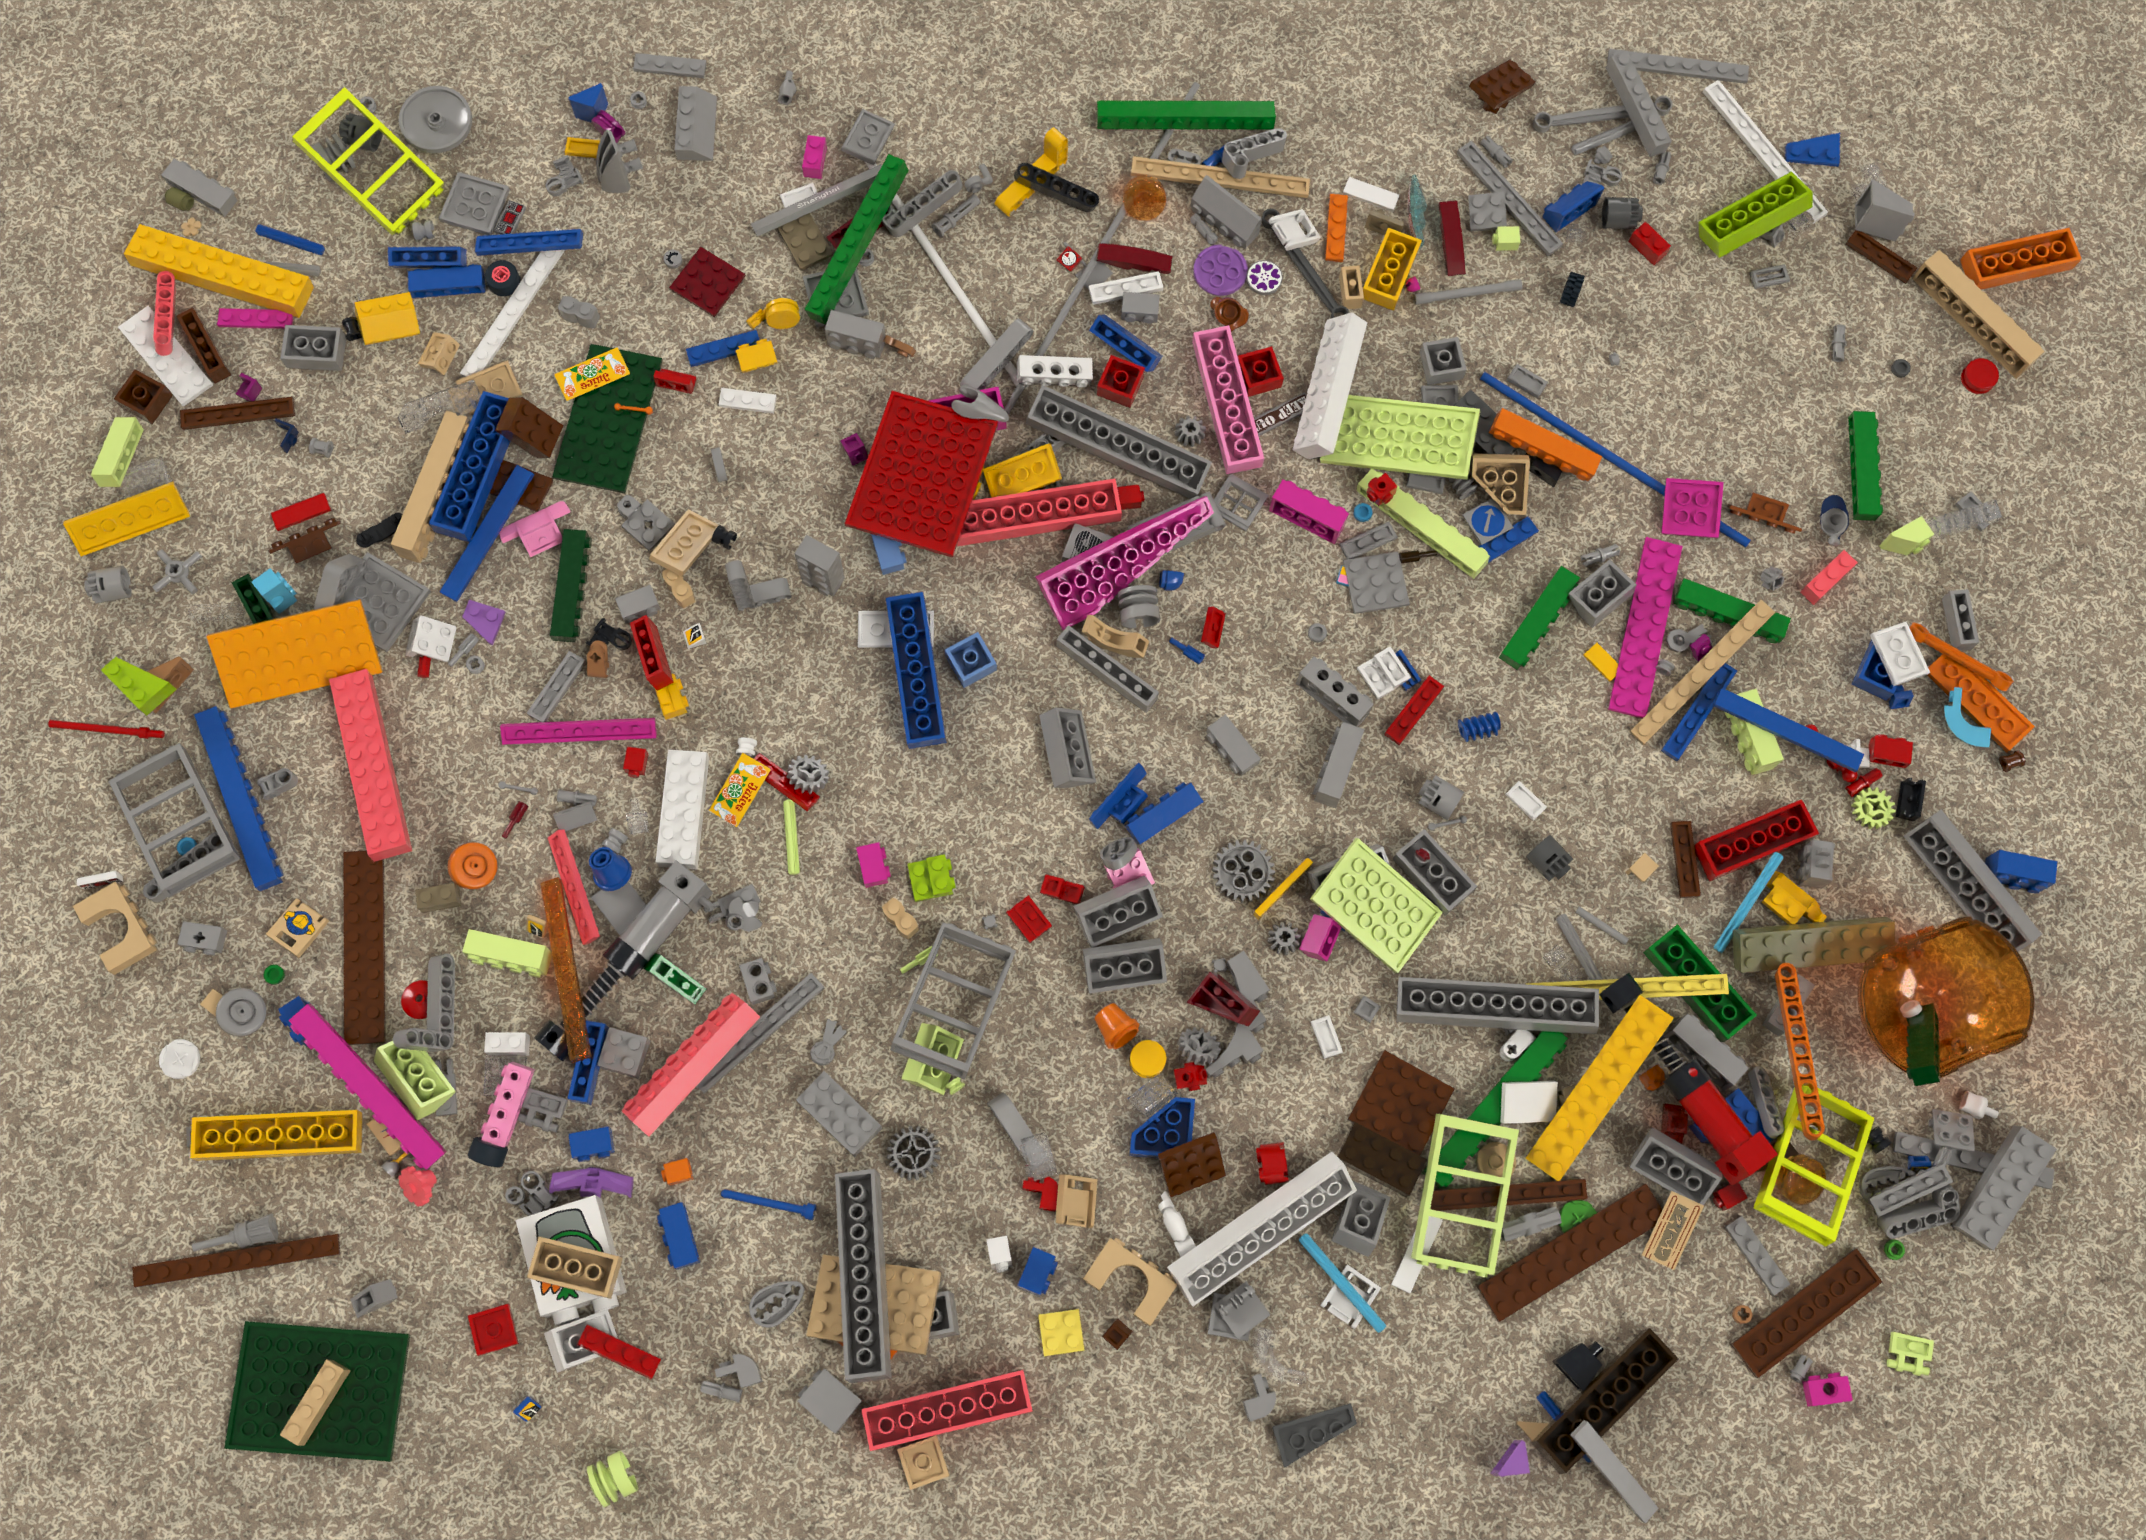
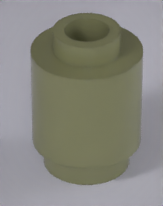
(179, 199)

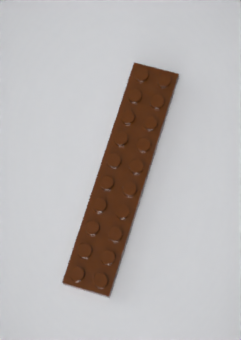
(364, 949)
(1571, 1252)

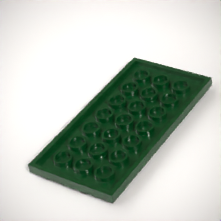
(603, 441)

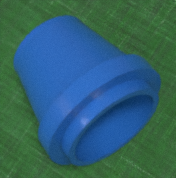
(609, 869)

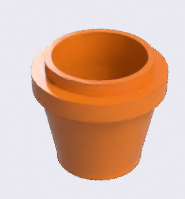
(1116, 1026)

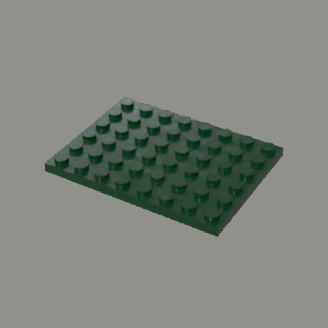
(279, 1367)

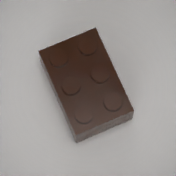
(529, 427)

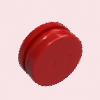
(1980, 376)

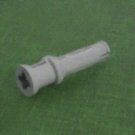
(948, 219)

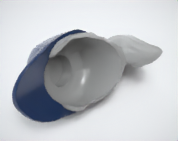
(1834, 518)

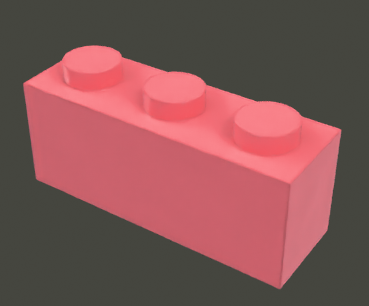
(1828, 577)

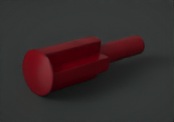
(515, 817)

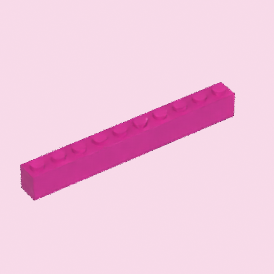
(367, 1086)

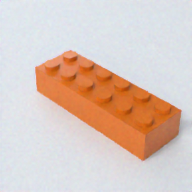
(2021, 259)

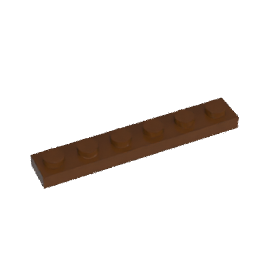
(237, 413)

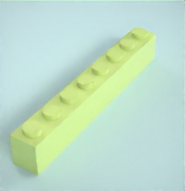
(1430, 529)

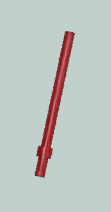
(142, 732)

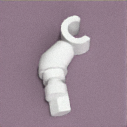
(1176, 1226)

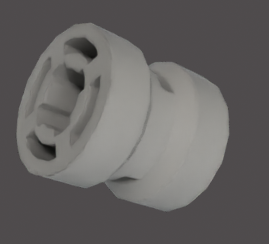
(421, 230)
(614, 840)

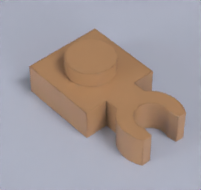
(903, 349)

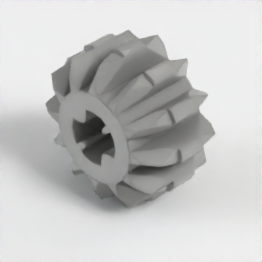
(1192, 437)
(1291, 941)

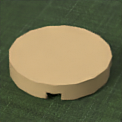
(1491, 1159)

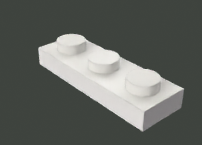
(747, 400)

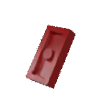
(1213, 627)

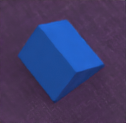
(589, 102)

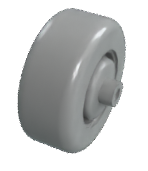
(240, 1012)

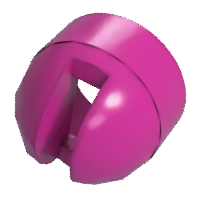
(1413, 284)

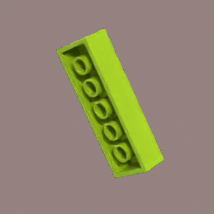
(1755, 214)

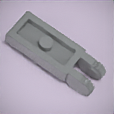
(746, 894)
(450, 1105)

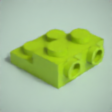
(931, 878)

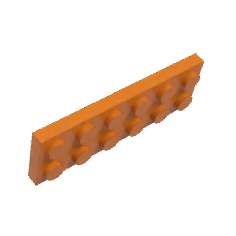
(1981, 702)

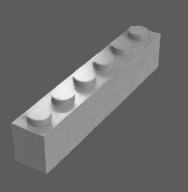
(1638, 104)
(1107, 669)

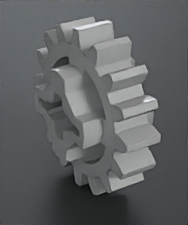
(806, 772)
(1198, 1046)

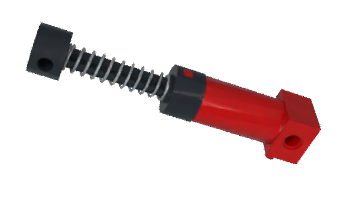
(1691, 1086)

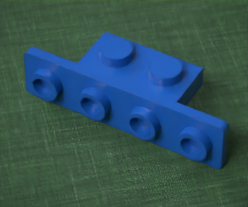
(1123, 800)

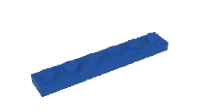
(529, 242)
(1697, 712)

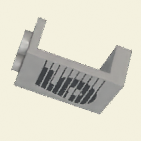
(1082, 539)

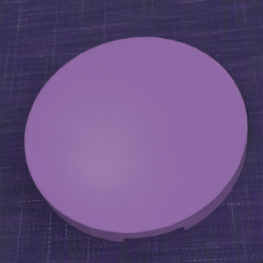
(1220, 270)

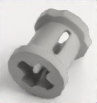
(321, 447)

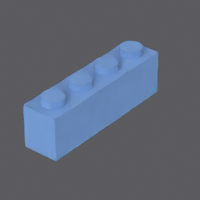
(888, 554)

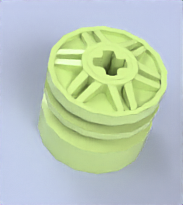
(610, 1479)

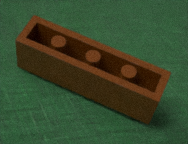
(203, 345)

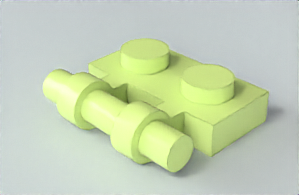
(1912, 1347)

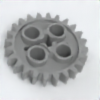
(1259, 863)

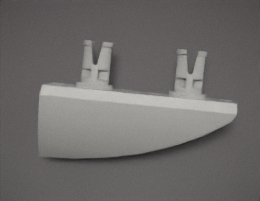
(609, 164)

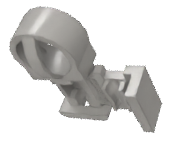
(1596, 173)
(568, 179)
(540, 1198)

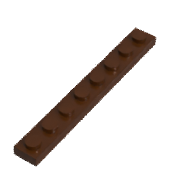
(1518, 1194)

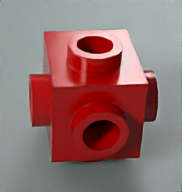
(1381, 489)
(1190, 1076)

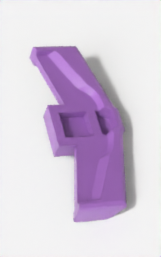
(591, 1182)

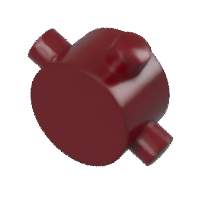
(1422, 854)

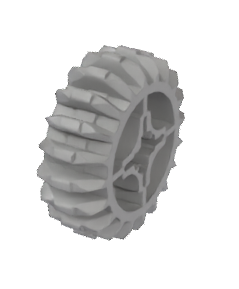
(904, 1154)

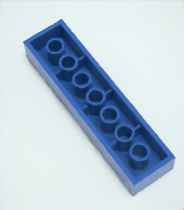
(472, 471)
(916, 670)

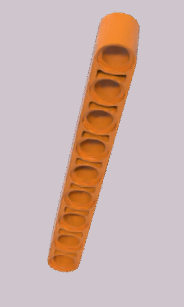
(1799, 1060)

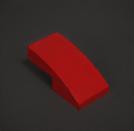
(1061, 889)

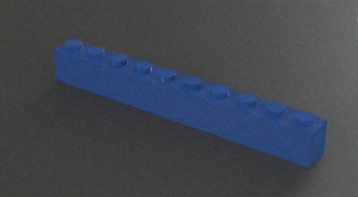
(238, 798)

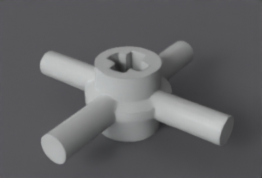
(181, 575)

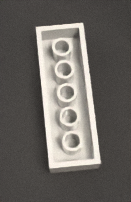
(682, 808)

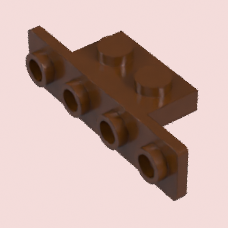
(307, 544)

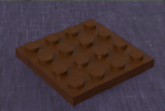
(1401, 1103)

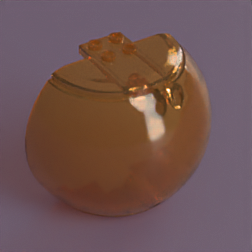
(1970, 977)

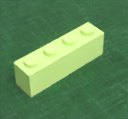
(117, 452)

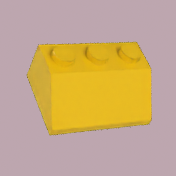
(387, 318)

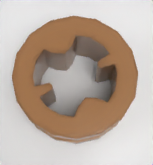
(1737, 1318)

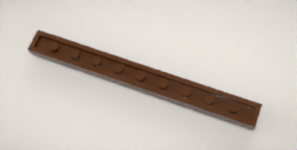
(236, 1260)

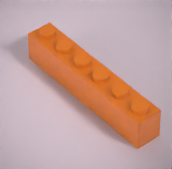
(1545, 445)

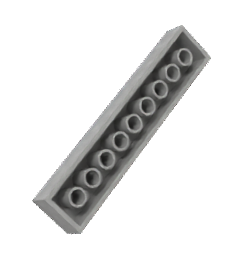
(1118, 442)
(1498, 1005)
(862, 1276)

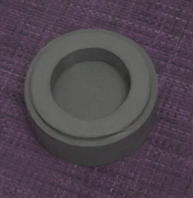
(1900, 368)

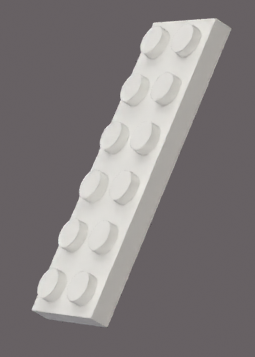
(175, 370)

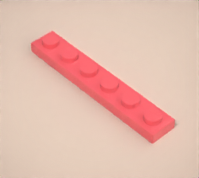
(573, 887)

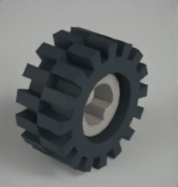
(1572, 289)

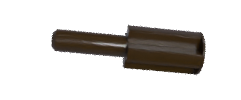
(1413, 556)

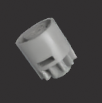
(108, 584)
(1440, 796)

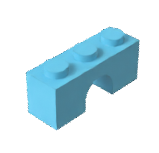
(275, 590)

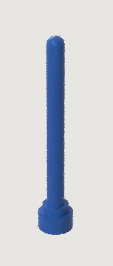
(805, 1210)

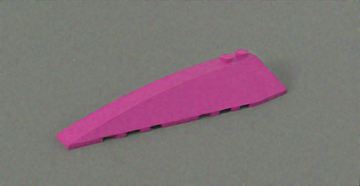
(1082, 590)

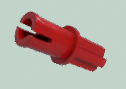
(1864, 782)

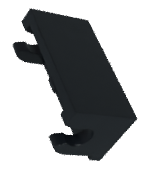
(1910, 799)

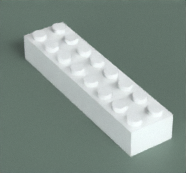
(1329, 386)

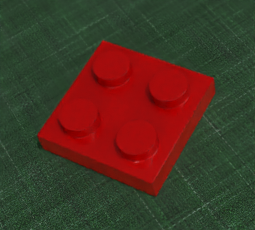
(493, 1329)

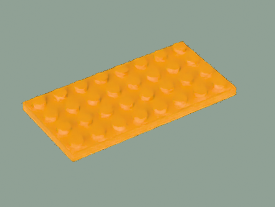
(293, 653)

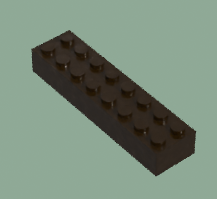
(1605, 1398)

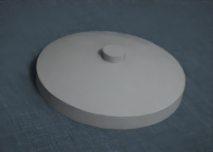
(435, 119)

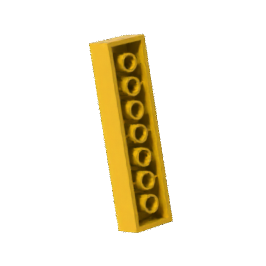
(276, 1135)

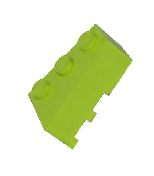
(139, 686)

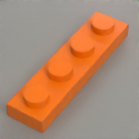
(1336, 227)

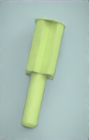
(920, 959)

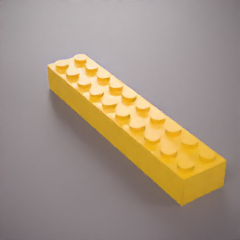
(219, 270)

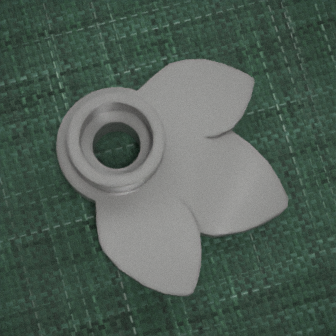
(745, 913)

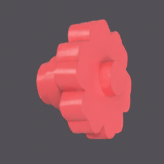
(417, 1185)

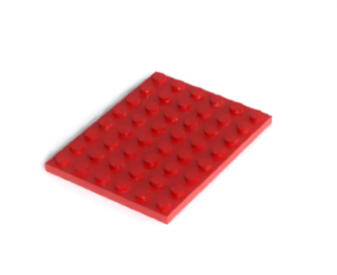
(921, 474)

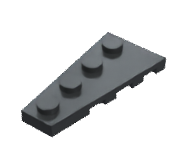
(1310, 1432)

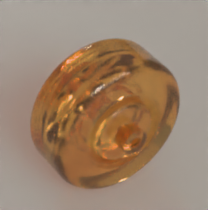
(1144, 198)
(1797, 1188)

